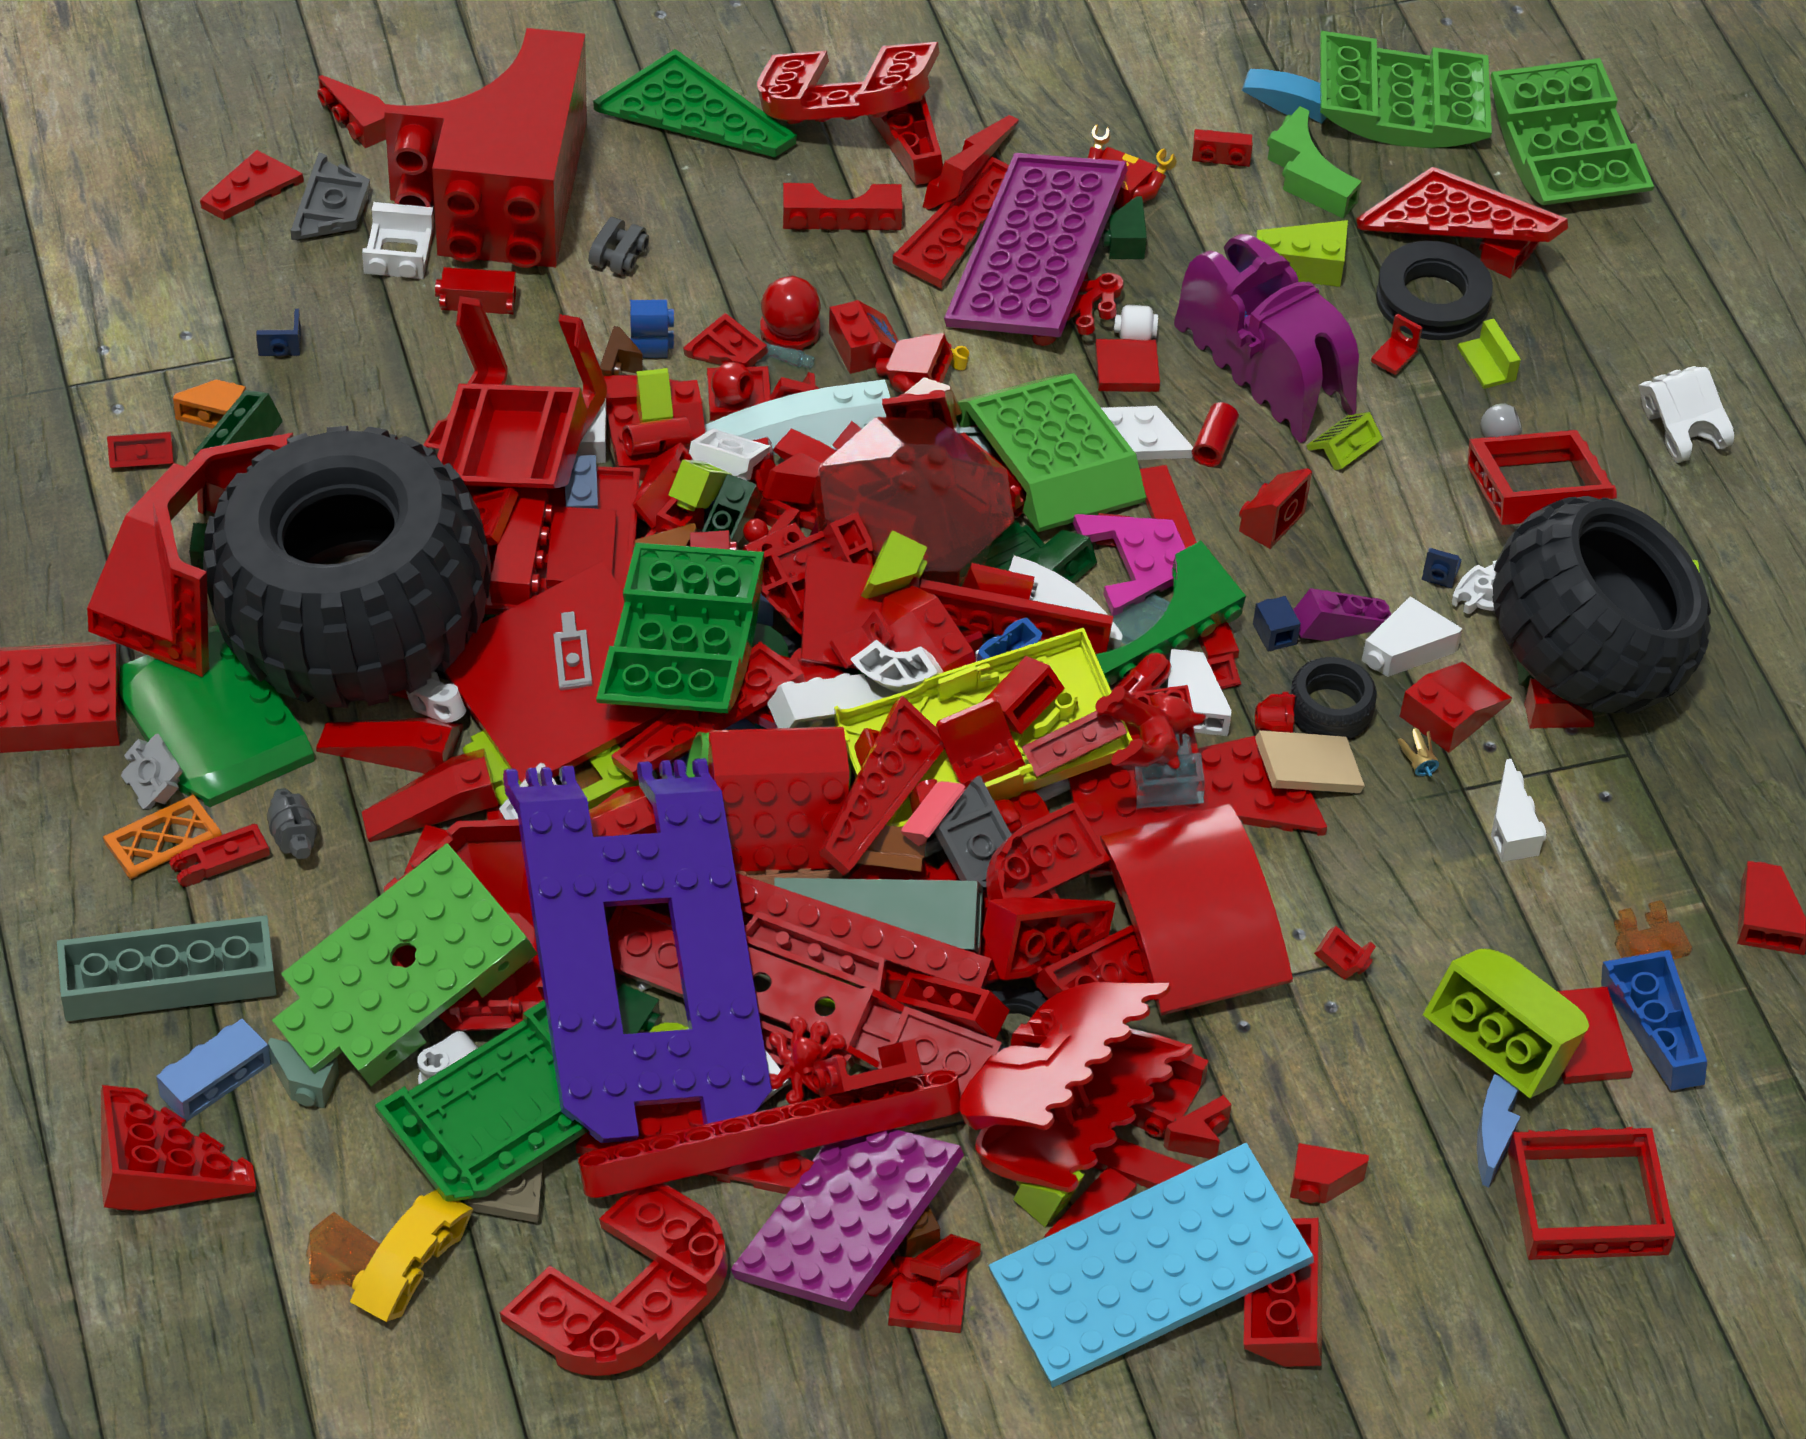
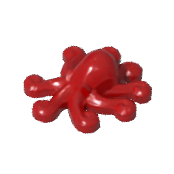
(804, 1052)

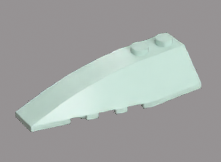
(815, 413)

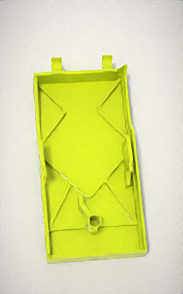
(960, 688)

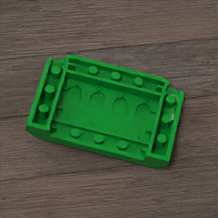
(219, 726)
(485, 1113)

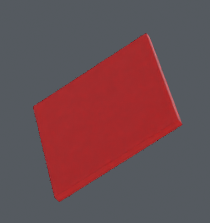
(513, 681)

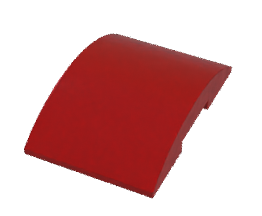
(1199, 908)

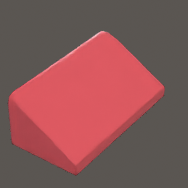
(932, 811)

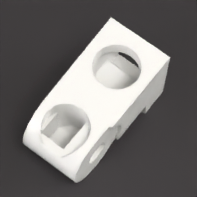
(438, 700)

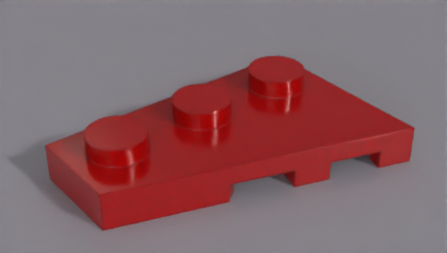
(248, 182)

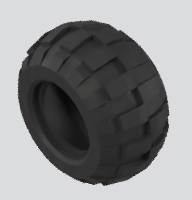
(1601, 604)

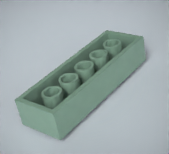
(165, 968)

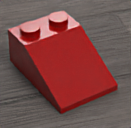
(931, 405)
(1452, 704)

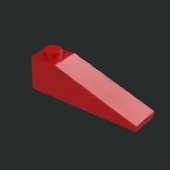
(1039, 930)

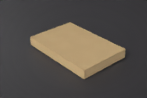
(1309, 762)

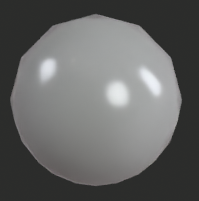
(1500, 421)

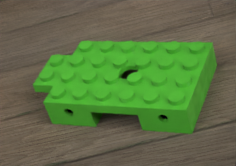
(374, 1010)

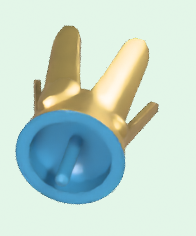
(1424, 762)

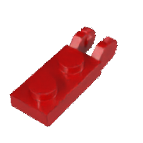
(219, 855)

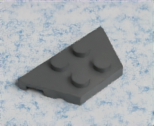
(330, 201)
(972, 832)

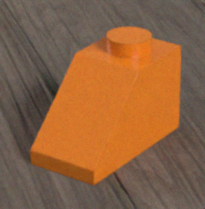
(206, 403)

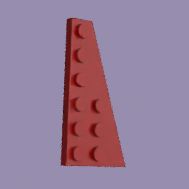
(769, 1174)

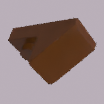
(621, 355)

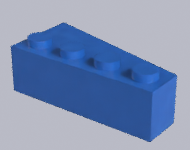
(1658, 1014)

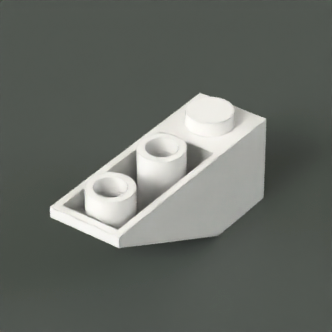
(1515, 824)

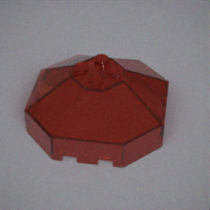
(921, 484)

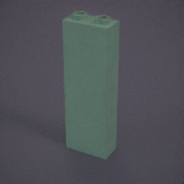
(932, 908)

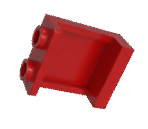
(896, 1059)

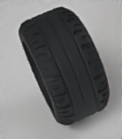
(1337, 675)

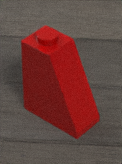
(1770, 911)

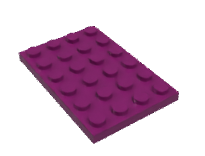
(847, 1216)

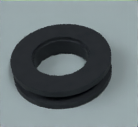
(1438, 261)

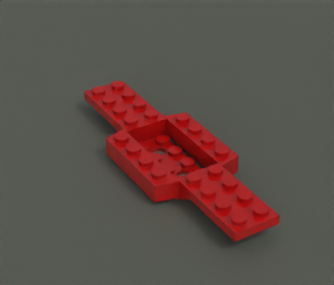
(801, 973)

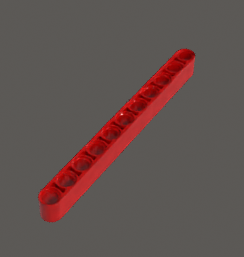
(769, 1133)

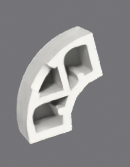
(896, 669)

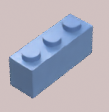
(213, 1070)

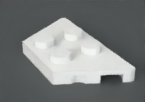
(1149, 432)

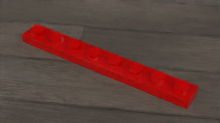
(865, 933)

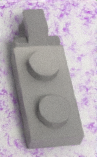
(572, 659)

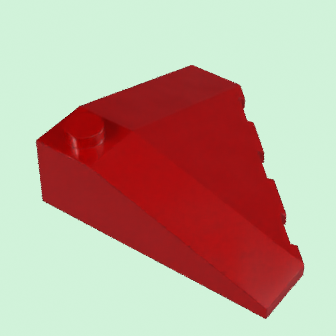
(158, 1162)

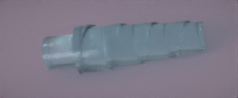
(791, 356)

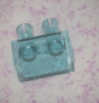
(1165, 786)

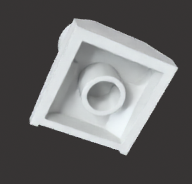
(728, 452)

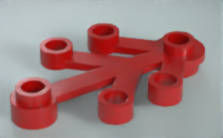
(1106, 287)

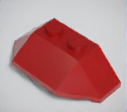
(923, 621)

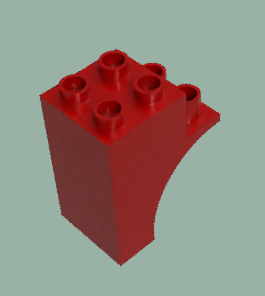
(498, 157)

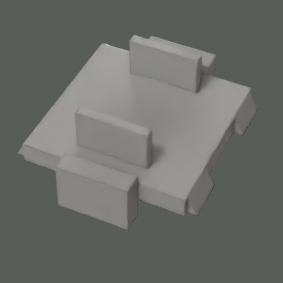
(151, 772)

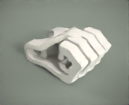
(1688, 409)

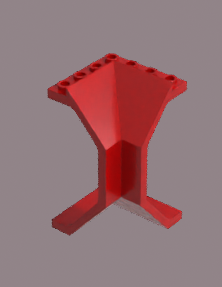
(145, 590)

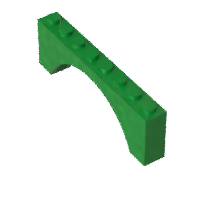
(1200, 602)

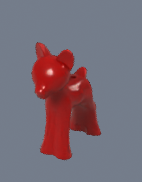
(1156, 724)

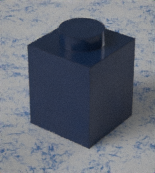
(1276, 623)

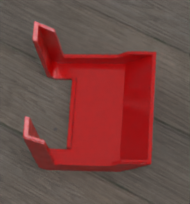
(493, 370)

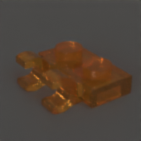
(1658, 938)

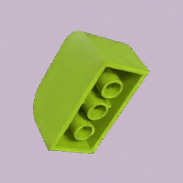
(1508, 1019)

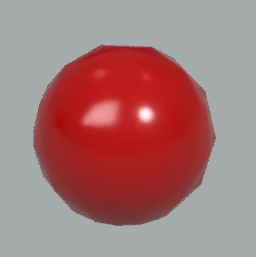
(732, 383)

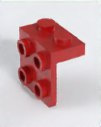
(979, 743)

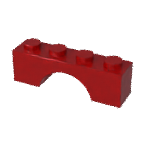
(874, 210)

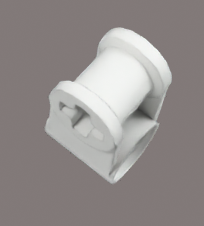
(444, 1054)

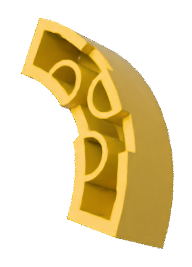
(396, 1265)

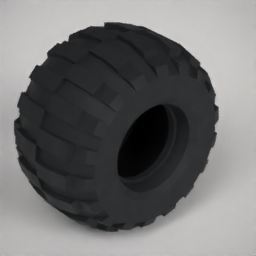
(358, 623)

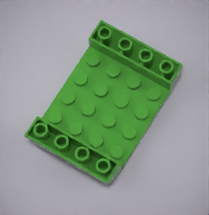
(1058, 449)

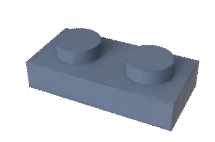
(582, 486)

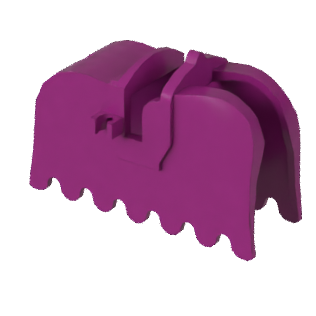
(1285, 343)

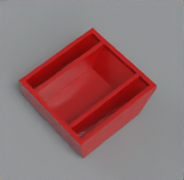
(514, 434)
(59, 696)
(780, 793)

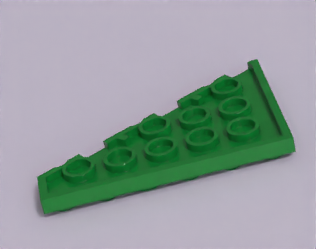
(692, 102)

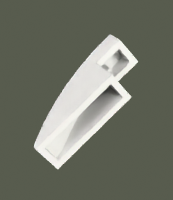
(1057, 590)

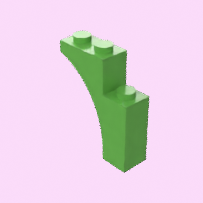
(1307, 171)

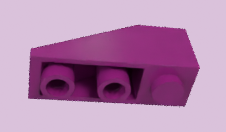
(1338, 615)

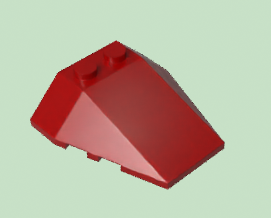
(785, 568)

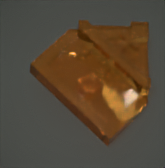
(338, 1250)

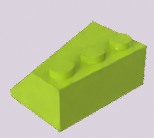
(1312, 249)

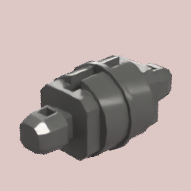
(292, 823)

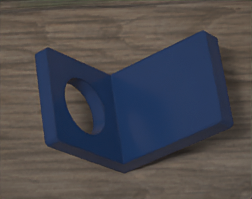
(280, 341)
(1441, 567)

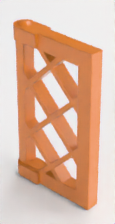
(168, 814)

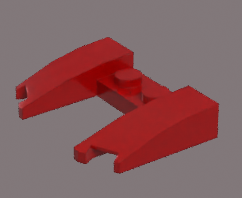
(622, 411)

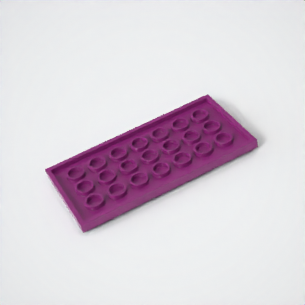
(1036, 244)

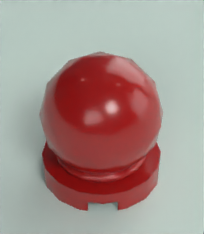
(790, 313)

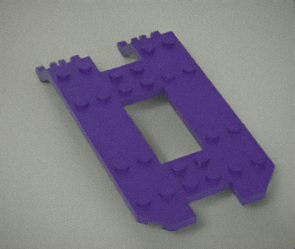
(692, 870)

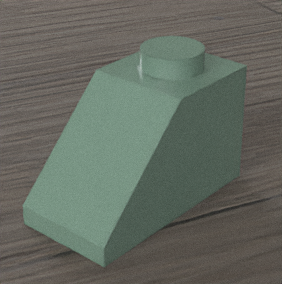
(298, 1078)

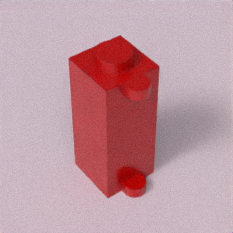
(492, 287)

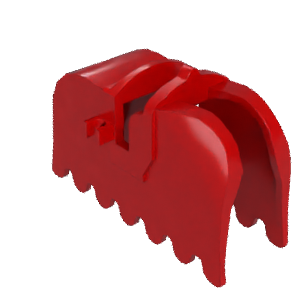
(1080, 1063)

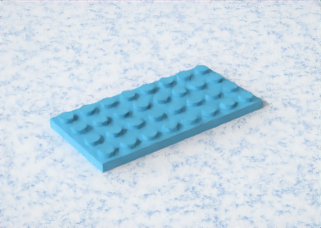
(1150, 1264)

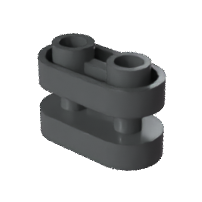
(618, 246)

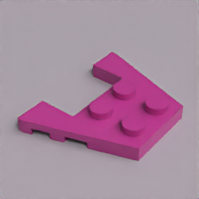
(1145, 548)

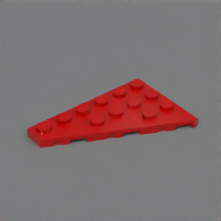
(1458, 207)
(1239, 778)

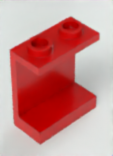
(1172, 1096)

